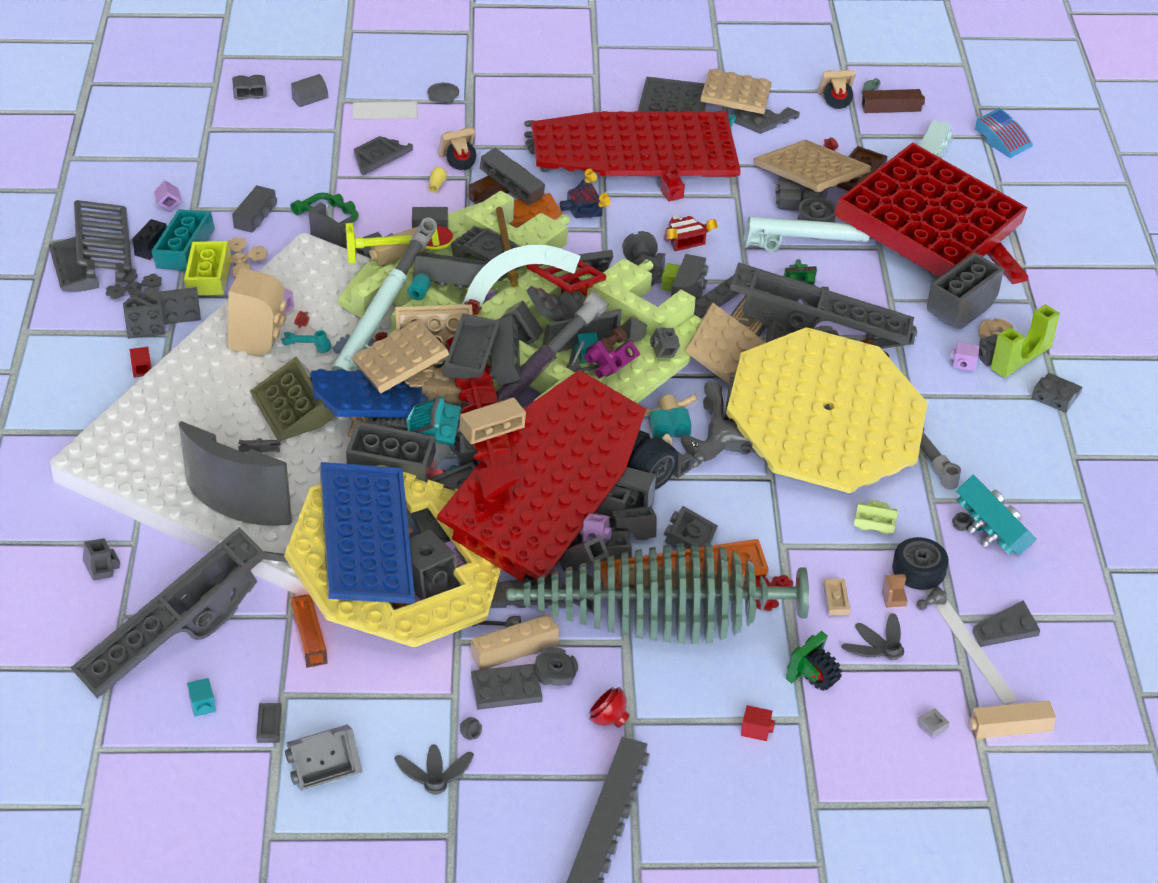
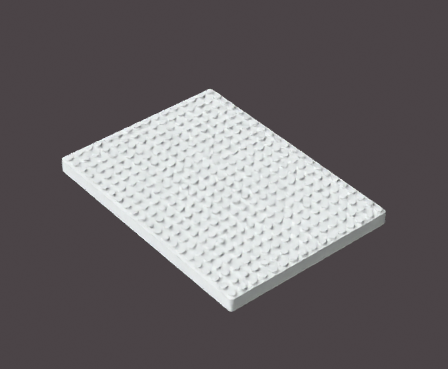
(134, 448)

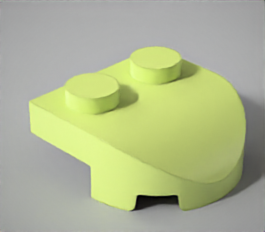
(876, 516)

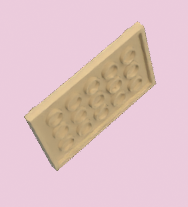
(812, 165)

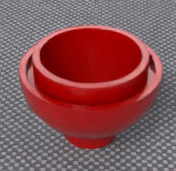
(610, 708)

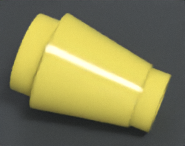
(437, 178)

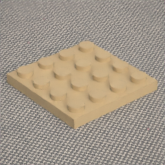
(736, 91)
(720, 342)
(399, 356)

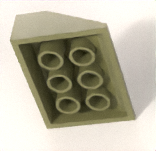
(289, 401)

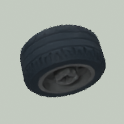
(657, 458)
(921, 561)

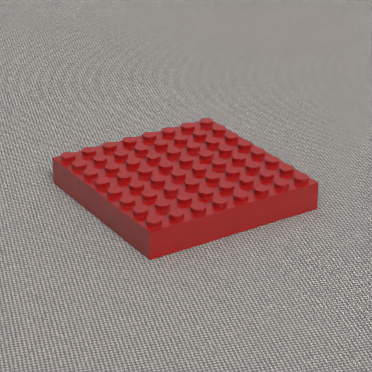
(930, 210)

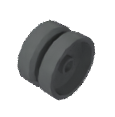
(816, 210)

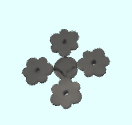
(133, 288)

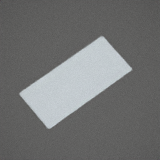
(385, 110)

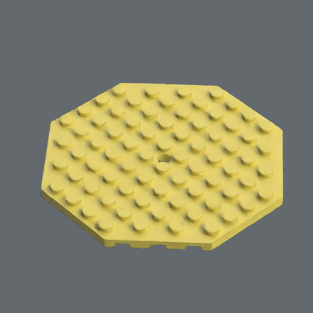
(782, 401)

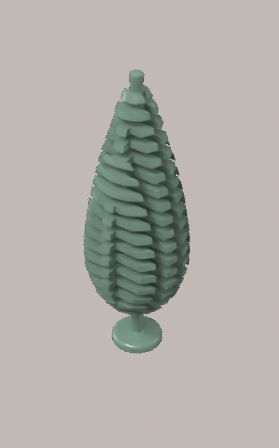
(680, 593)

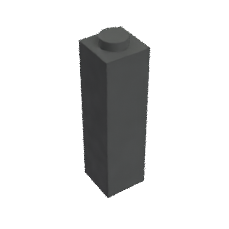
(584, 552)

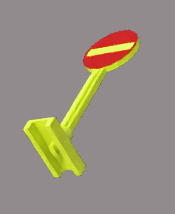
(441, 238)

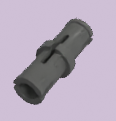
(259, 445)

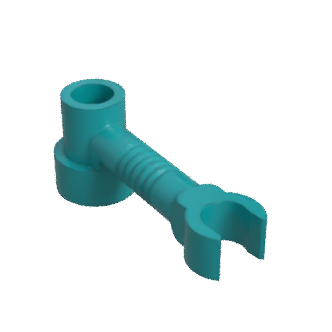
(319, 339)

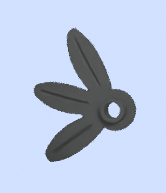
(890, 649)
(435, 781)

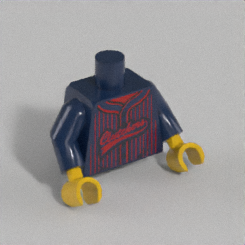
(584, 200)

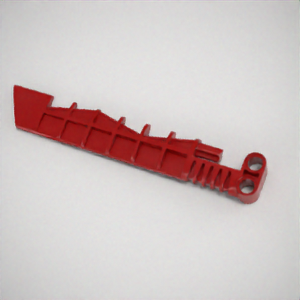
(496, 451)

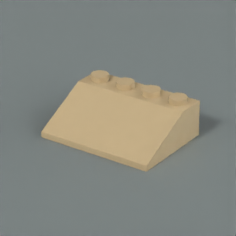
(439, 320)

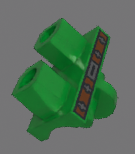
(801, 272)

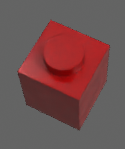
(140, 361)
(757, 723)

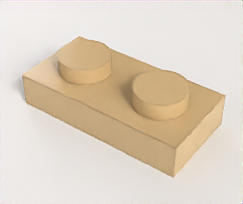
(836, 597)

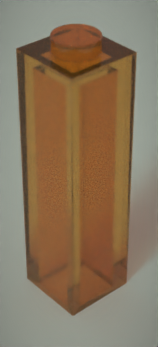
(308, 630)

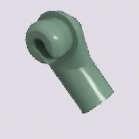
(871, 85)

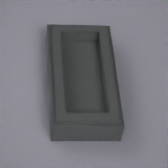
(269, 723)

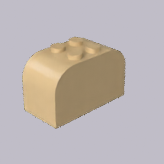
(255, 312)

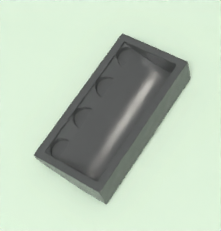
(69, 273)
(601, 325)
(470, 347)

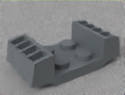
(481, 244)

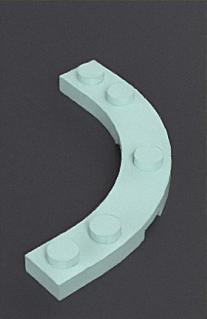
(518, 257)

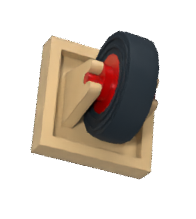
(837, 87)
(458, 148)

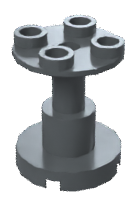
(642, 247)

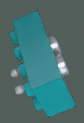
(989, 509)

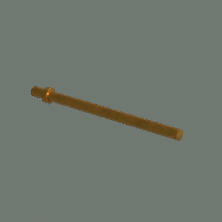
(512, 275)

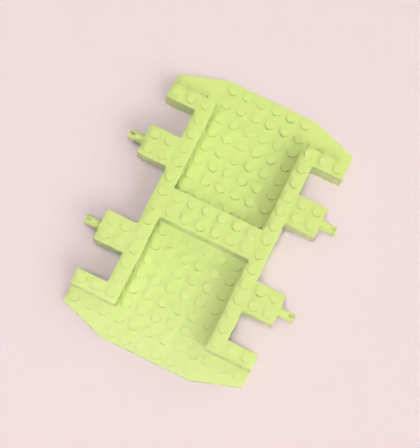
(621, 290)

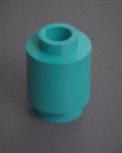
(419, 286)

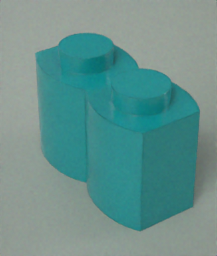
(672, 422)

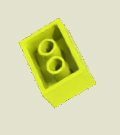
(208, 267)

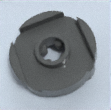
(558, 676)

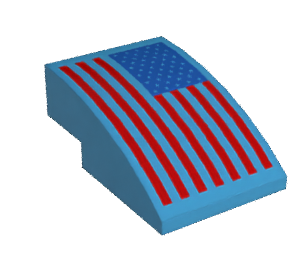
(1003, 133)

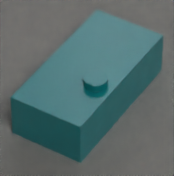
(175, 243)

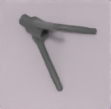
(574, 365)

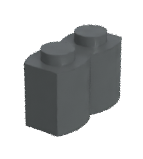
(247, 87)
(788, 194)

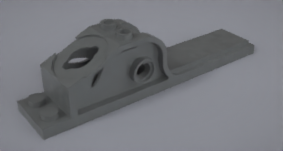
(820, 306)
(199, 613)

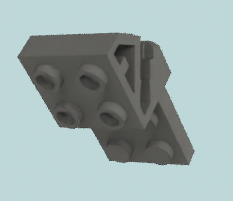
(556, 307)
(156, 309)

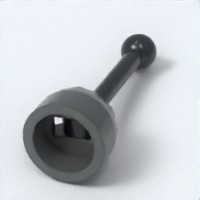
(512, 620)

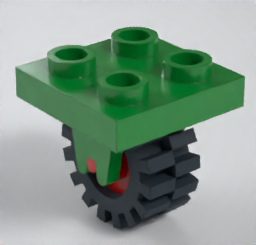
(814, 663)

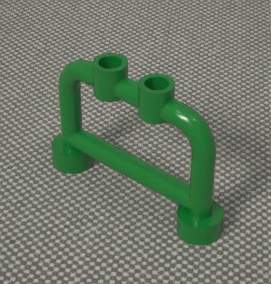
(337, 200)

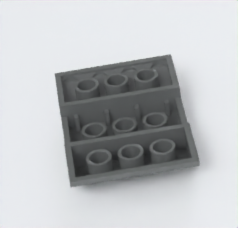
(235, 483)

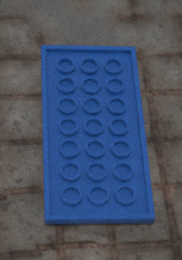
(366, 533)

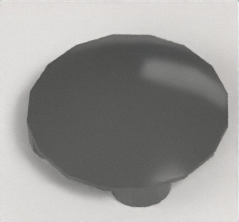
(443, 92)

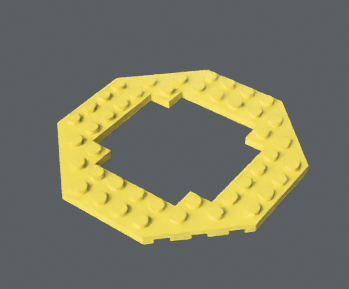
(412, 623)

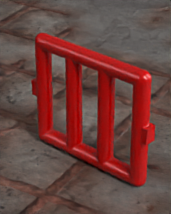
(561, 280)

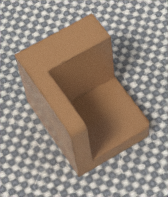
(893, 591)

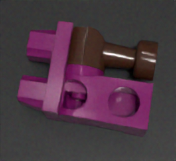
(609, 359)

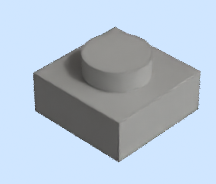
(933, 722)

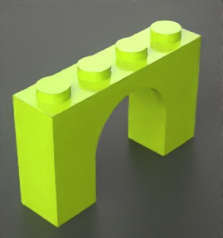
(1014, 351)

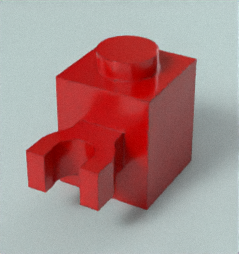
(672, 185)

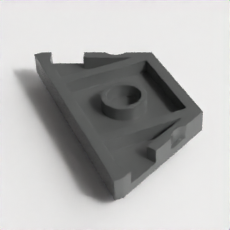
(378, 153)

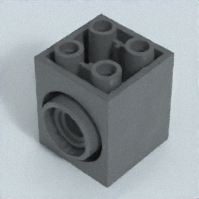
(432, 565)

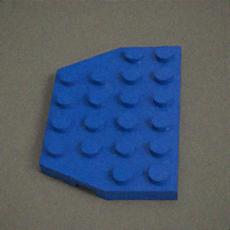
(355, 396)

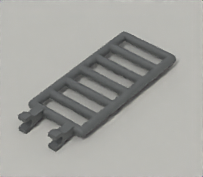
(119, 268)

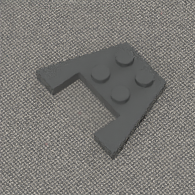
(764, 122)

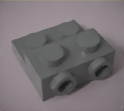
(1056, 392)
(689, 528)

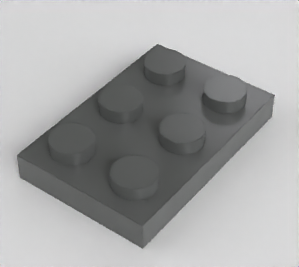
(506, 686)

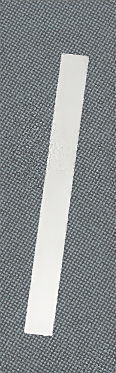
(975, 652)

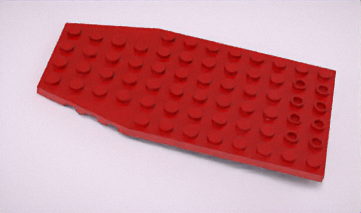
(638, 143)
(566, 465)

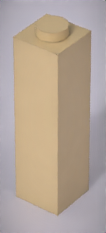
(389, 253)
(1012, 719)

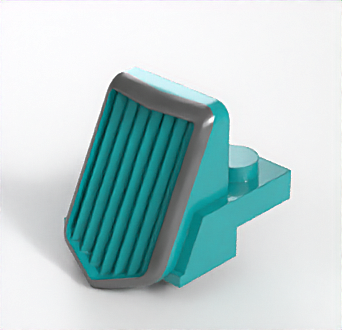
(435, 419)

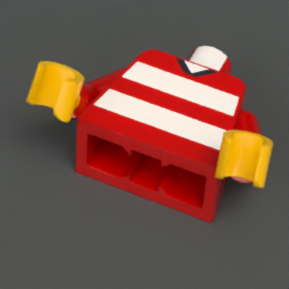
(687, 232)

